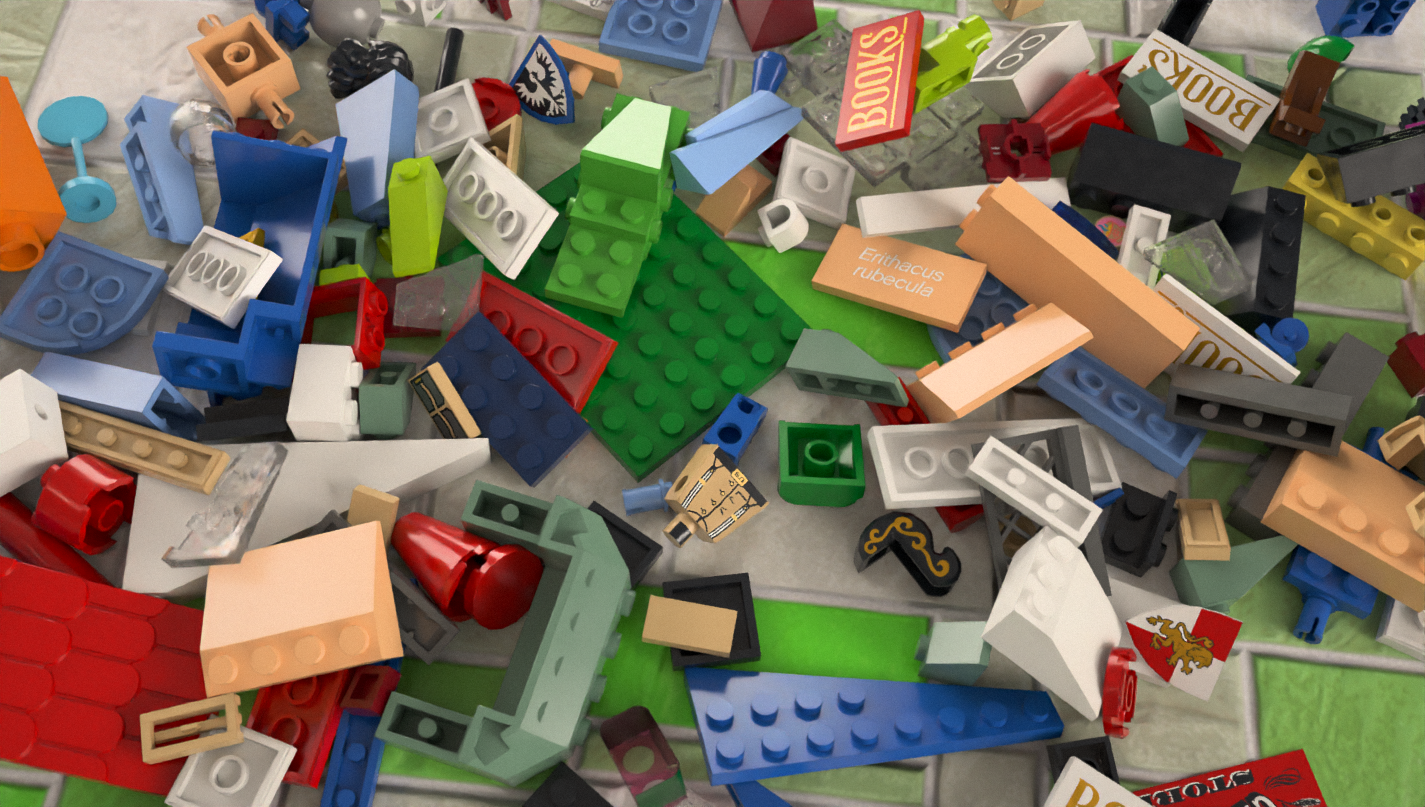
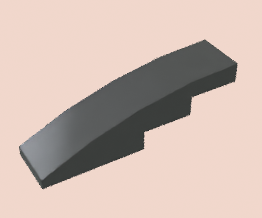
(419, 619)

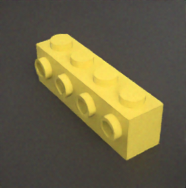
(1381, 240)

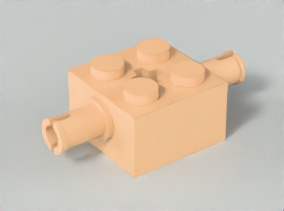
(244, 68)

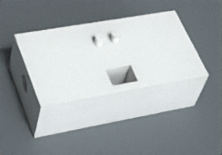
(29, 430)

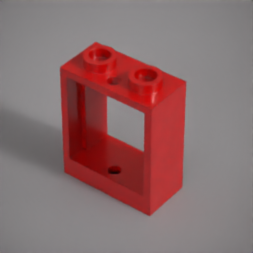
(350, 296)

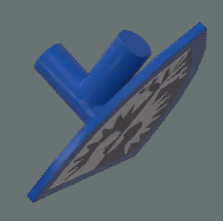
(544, 85)

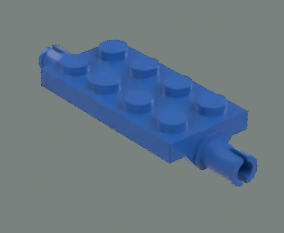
(1326, 586)

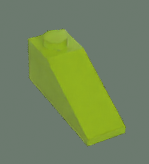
(416, 215)

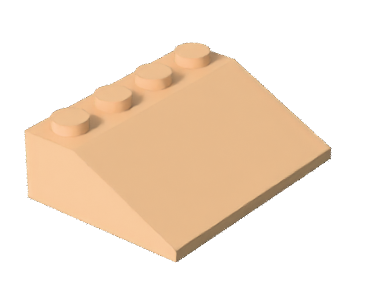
(1355, 518)
(299, 611)

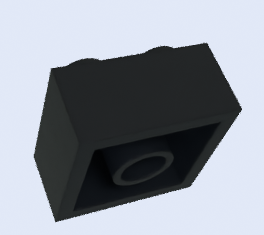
(1092, 751)

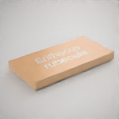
(900, 278)

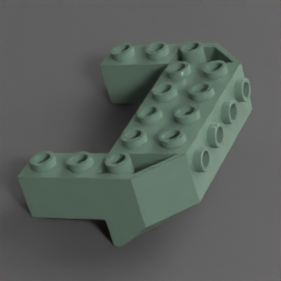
(557, 655)

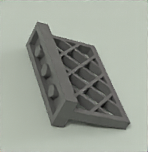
(1068, 467)

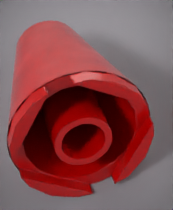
(1074, 108)
(440, 558)

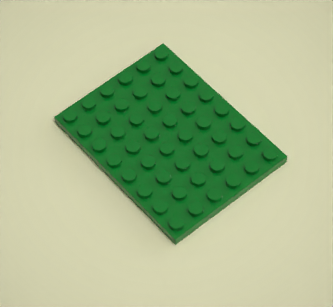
(686, 343)

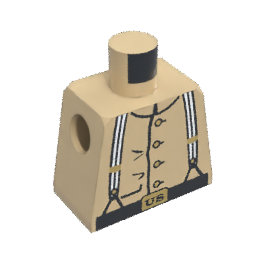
(710, 498)

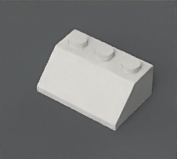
(1032, 68)

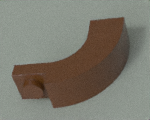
(1301, 98)

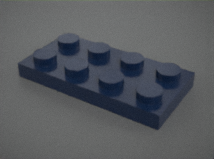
(510, 400)

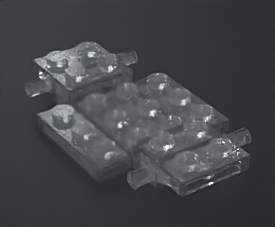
(931, 158)

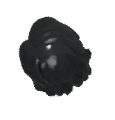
(357, 66)

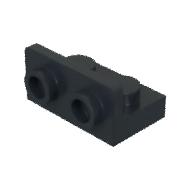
(1136, 529)

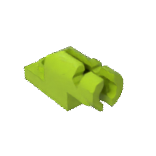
(950, 60)

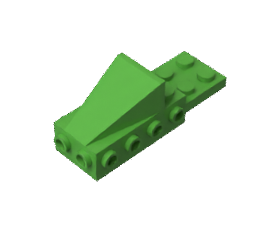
(618, 204)

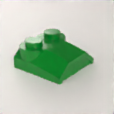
(820, 464)

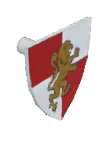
(1185, 645)

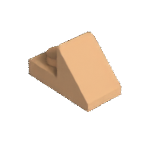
(734, 200)

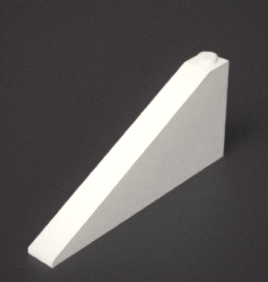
(310, 484)

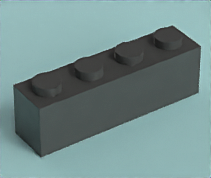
(1258, 409)

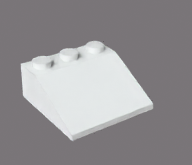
(1056, 620)

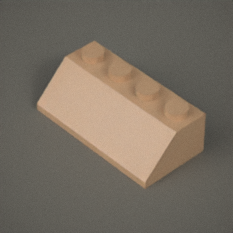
(996, 363)

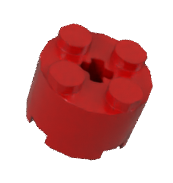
(84, 503)

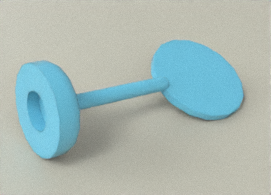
(71, 124)

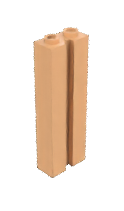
(1056, 264)

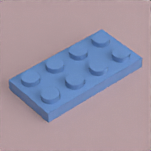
(1121, 409)

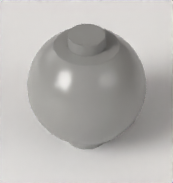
(344, 18)

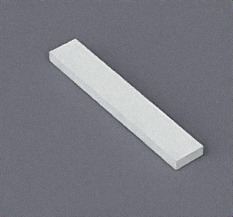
(940, 207)

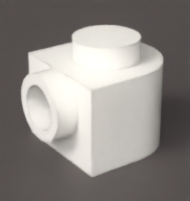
(782, 224)

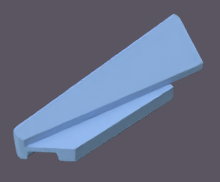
(731, 141)
(159, 174)

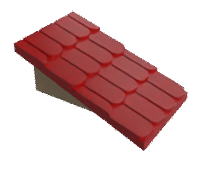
(82, 671)

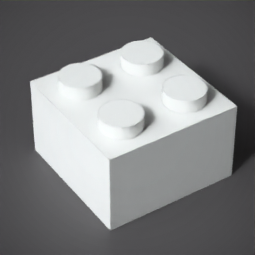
(325, 395)

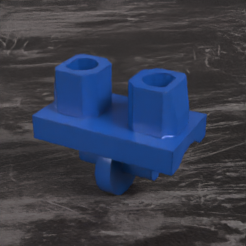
(285, 20)
(1286, 338)

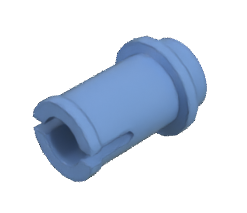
(646, 498)

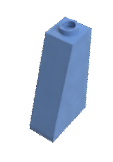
(380, 132)
(120, 393)

